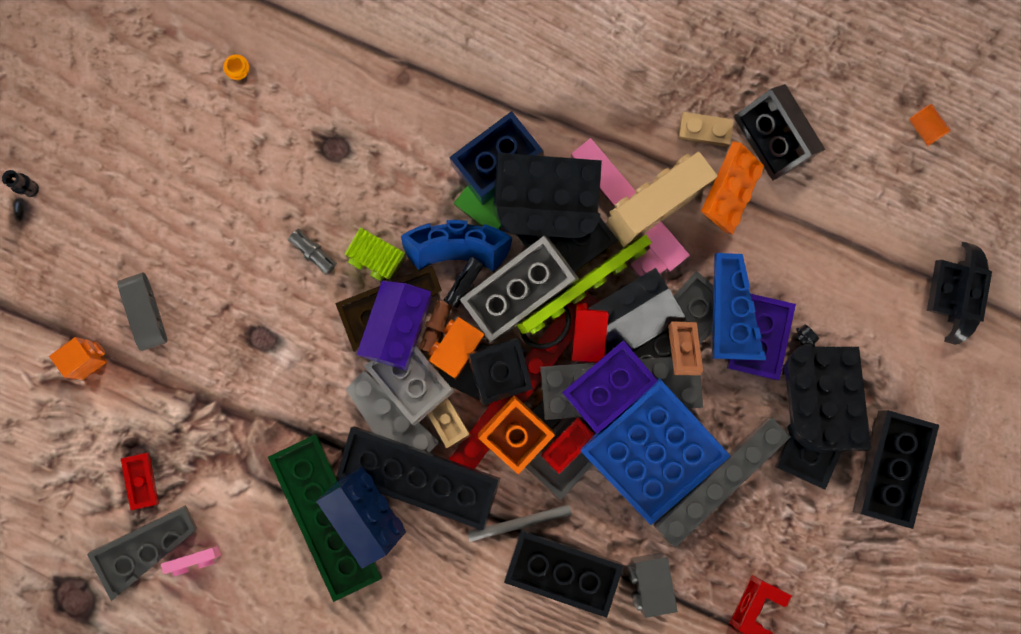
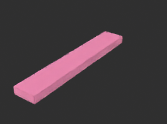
(615, 188)

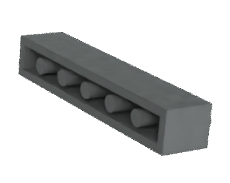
(722, 482)

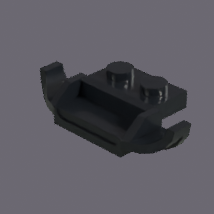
(961, 292)

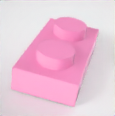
(202, 558)

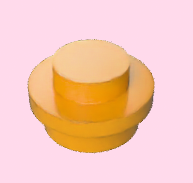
(236, 67)

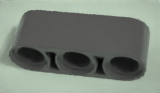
(142, 311)

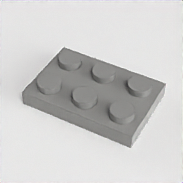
(414, 390)

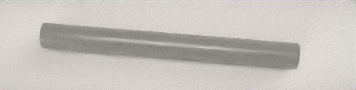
(519, 523)

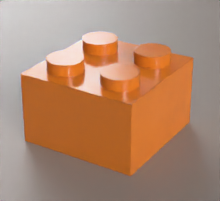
(516, 434)

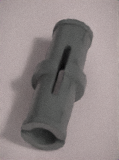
(312, 251)

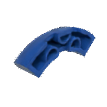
(456, 242)

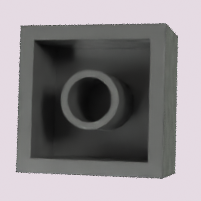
(653, 585)

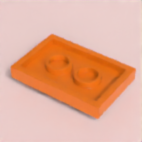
(732, 188)

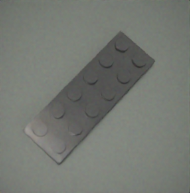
(558, 378)

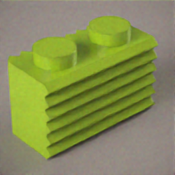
(376, 255)

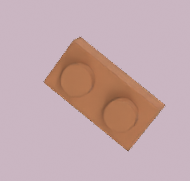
(685, 348)

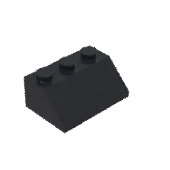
(779, 132)
(640, 311)

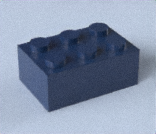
(477, 159)
(362, 517)

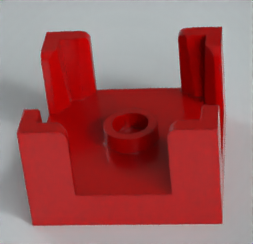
(752, 603)

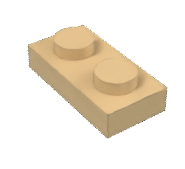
(705, 129)
(448, 424)

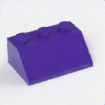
(395, 324)

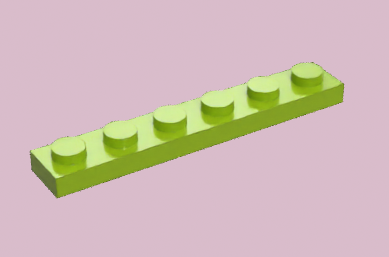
(577, 291)

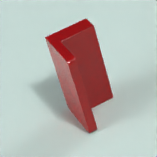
(589, 334)

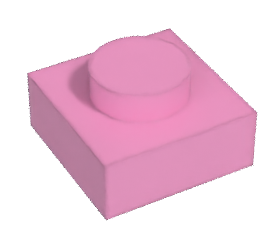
(647, 263)

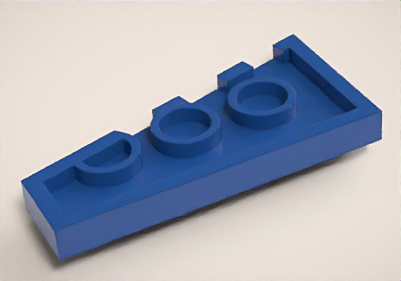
(734, 320)

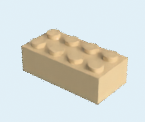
(660, 198)

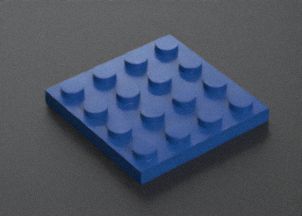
(655, 452)

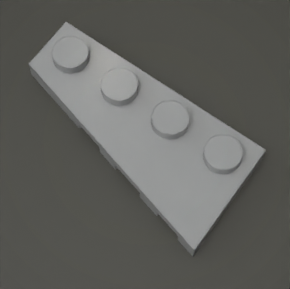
(385, 416)

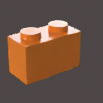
(452, 351)
(79, 358)

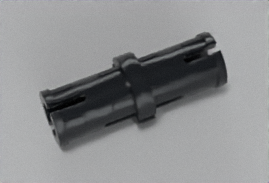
(20, 183)
(464, 282)

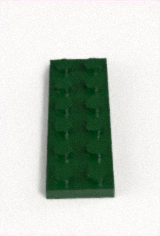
(304, 478)

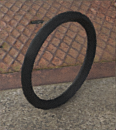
(557, 340)

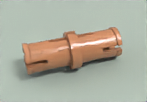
(435, 325)

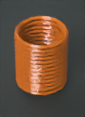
(929, 124)

